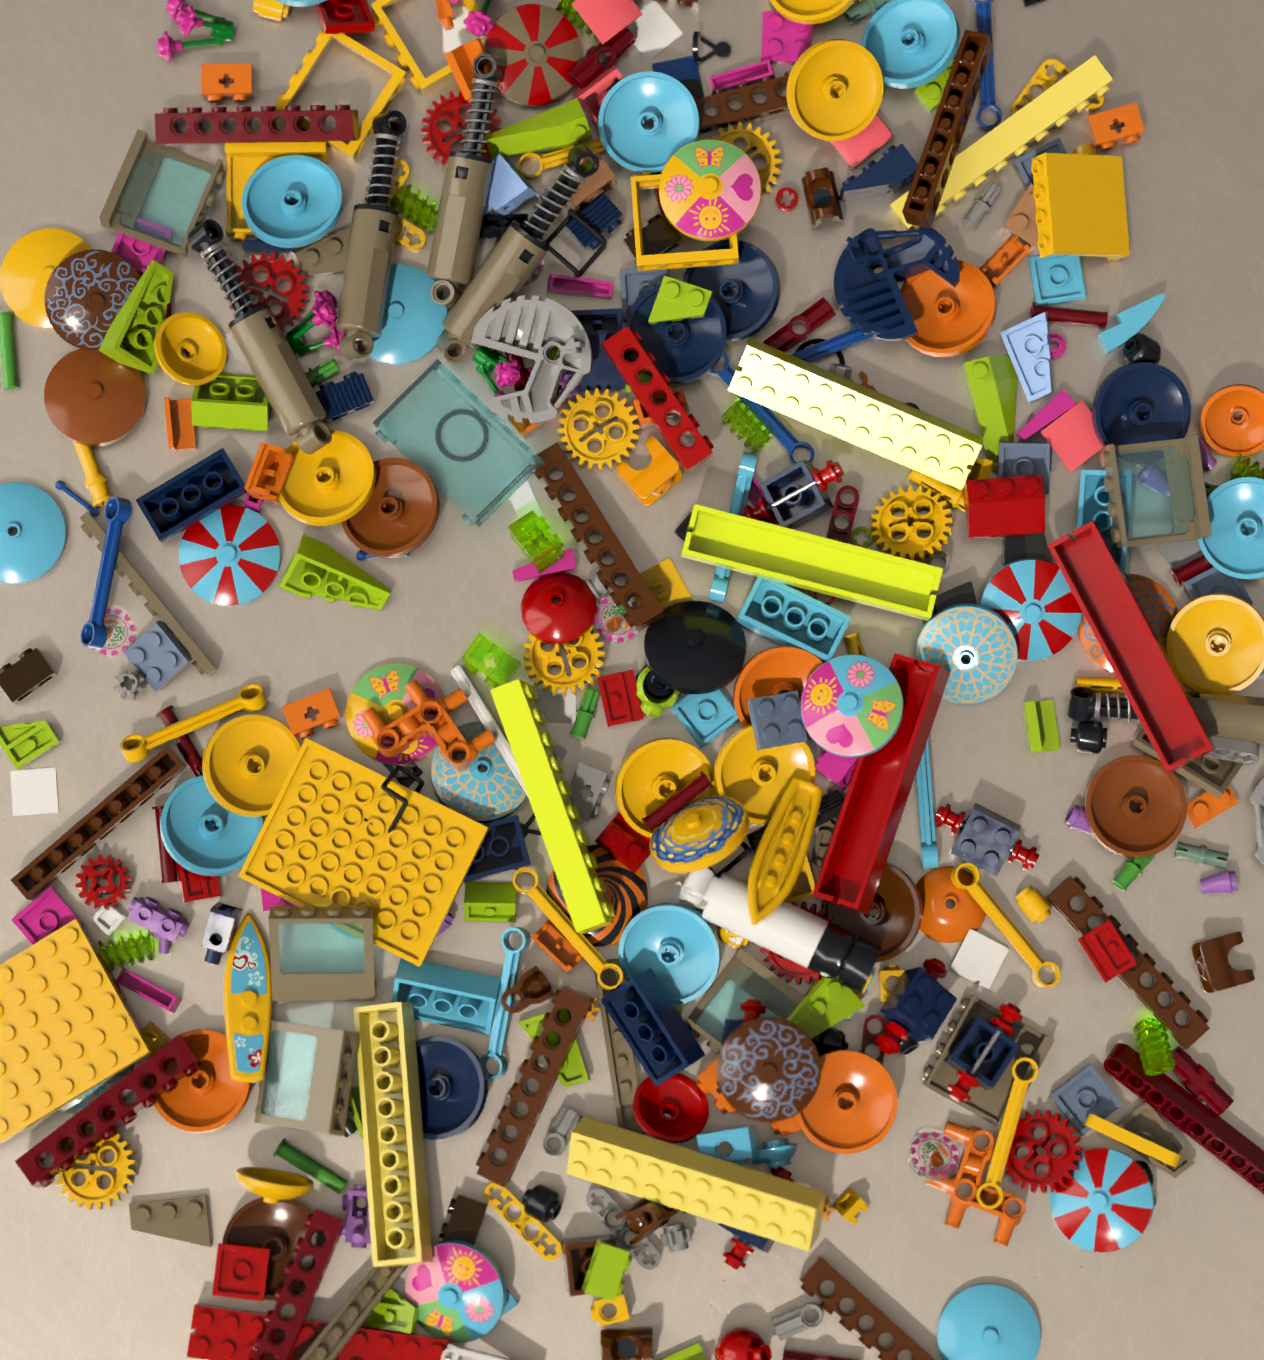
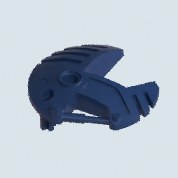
(875, 298)

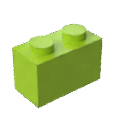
(606, 1270)

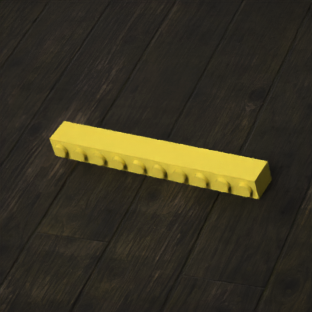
(1018, 131)

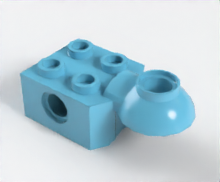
(745, 1146)

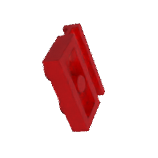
(620, 698)
(624, 843)
(196, 886)
(1107, 951)

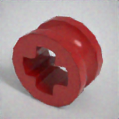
(791, 192)

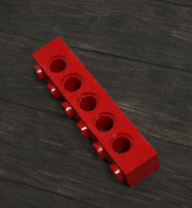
(688, 456)

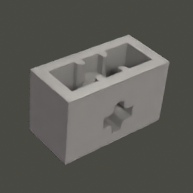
(591, 777)

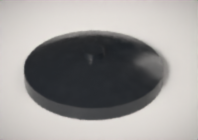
(695, 647)

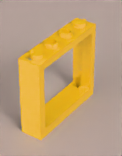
(404, 57)
(380, 106)
(672, 260)

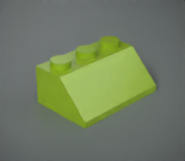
(231, 403)

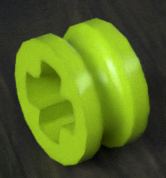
(856, 531)

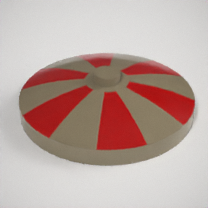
(536, 53)

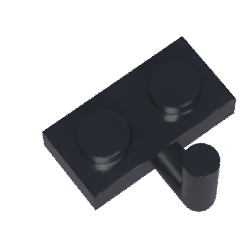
(496, 224)

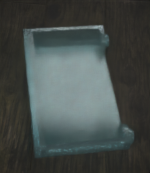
(458, 443)

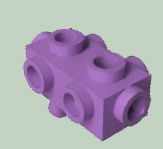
(164, 923)
(357, 1221)

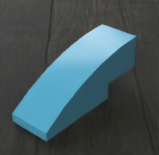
(1129, 323)

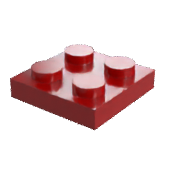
(345, 16)
(241, 1272)

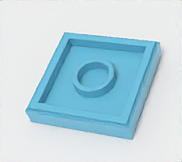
(1057, 279)
(705, 715)

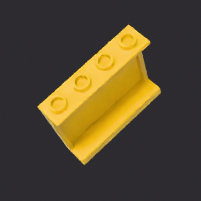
(243, 161)
(1080, 205)

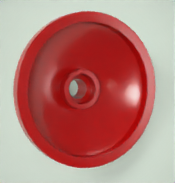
(563, 620)
(678, 1098)

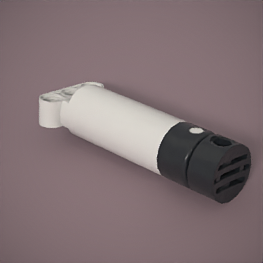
(786, 931)

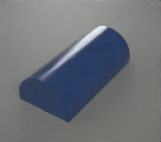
(192, 495)

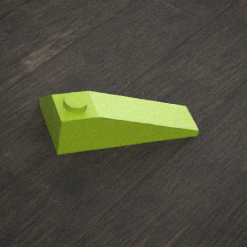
(546, 131)
(135, 326)
(992, 393)
(326, 573)

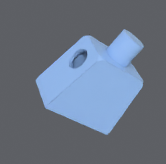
(507, 187)

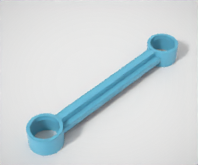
(739, 501)
(929, 850)
(501, 1016)

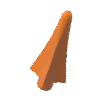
(445, 14)

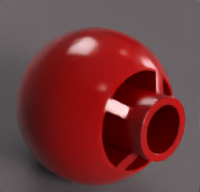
(742, 1345)

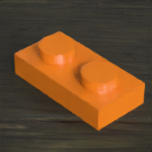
(1208, 806)

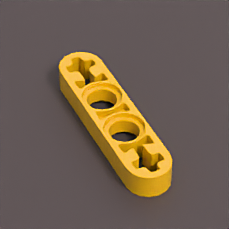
(1132, 1140)
(520, 1223)

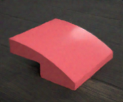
(607, 16)
(864, 144)
(1073, 436)

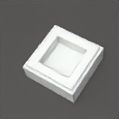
(108, 920)

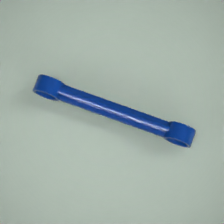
(987, 85)
(832, 345)
(778, 430)
(117, 513)

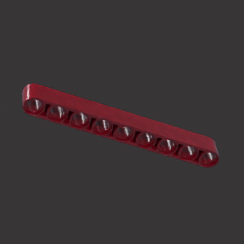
(1188, 1115)

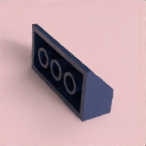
(653, 1027)

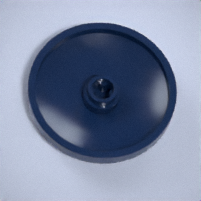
(744, 291)
(681, 348)
(1140, 405)
(450, 1086)

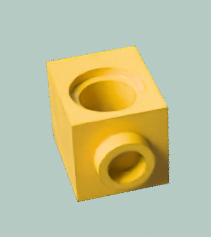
(890, 970)
(621, 1315)

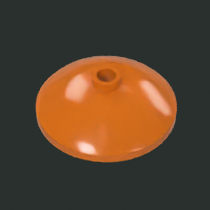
(1229, 433)
(937, 920)

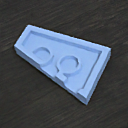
(1031, 355)

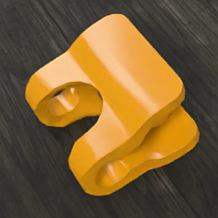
(655, 479)

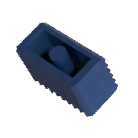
(599, 214)
(345, 396)

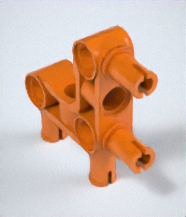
(415, 725)
(970, 1171)

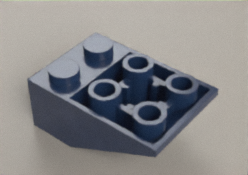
(883, 177)
(600, 326)

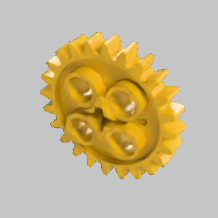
(763, 151)
(611, 448)
(911, 504)
(541, 662)
(91, 1190)

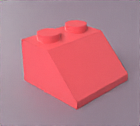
(595, 92)

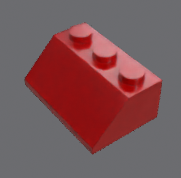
(1004, 506)

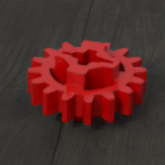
(108, 874)

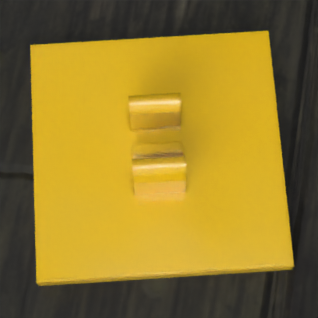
(665, 584)

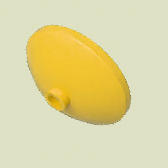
(198, 340)
(273, 1183)

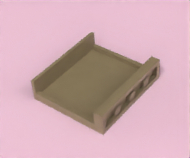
(987, 1103)

